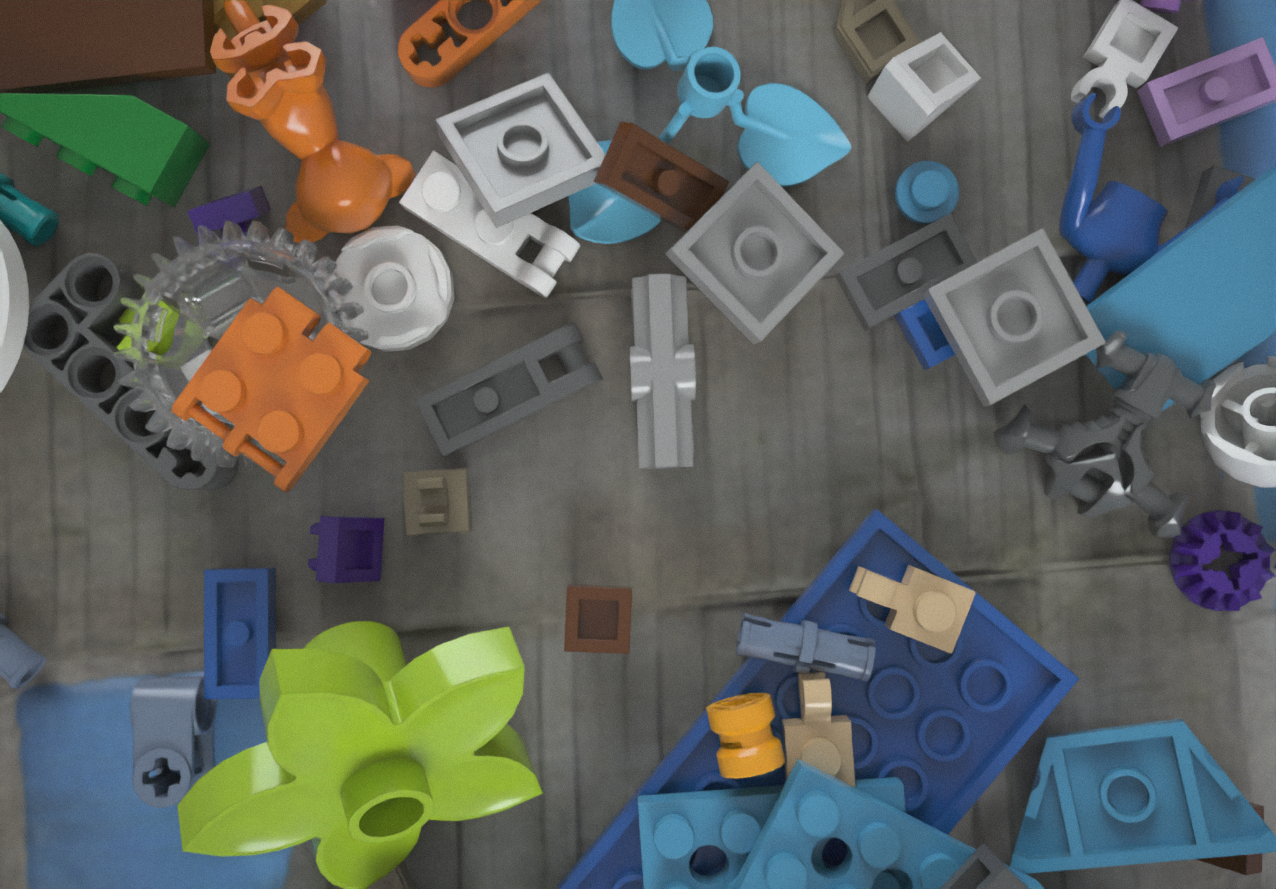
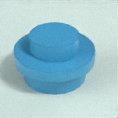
(926, 192)

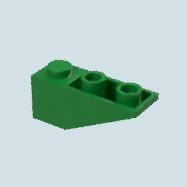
(113, 132)

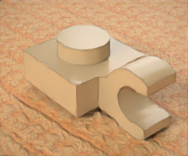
(920, 605)
(817, 735)

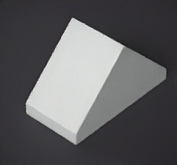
(921, 85)

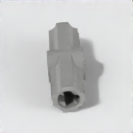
(662, 371)

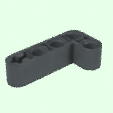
(90, 348)

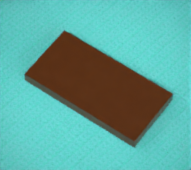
(102, 43)

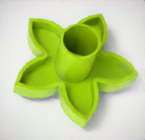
(368, 751)

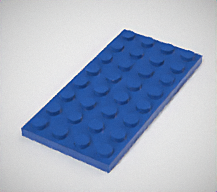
(921, 717)

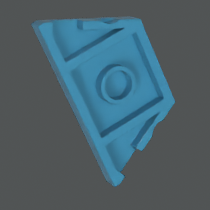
(1133, 800)

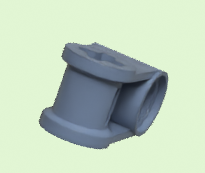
(170, 732)

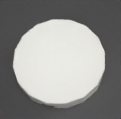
(400, 285)

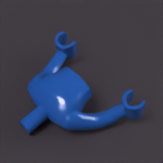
(1121, 224)

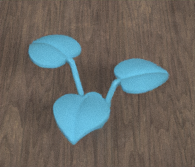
(782, 125)

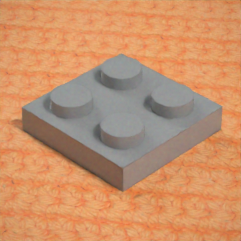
(521, 149)
(755, 253)
(1013, 317)

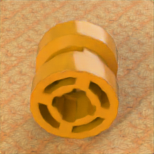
(745, 735)

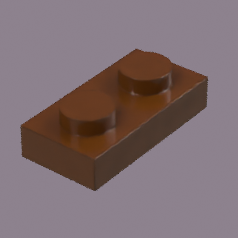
(658, 177)

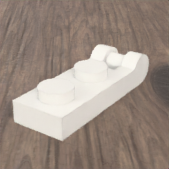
(449, 205)

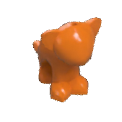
(281, 84)

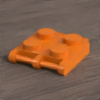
(276, 385)

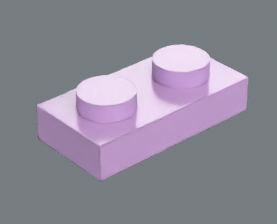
(1210, 92)

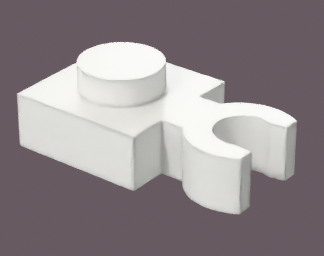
(1124, 52)

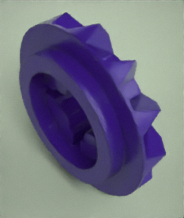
(1201, 542)

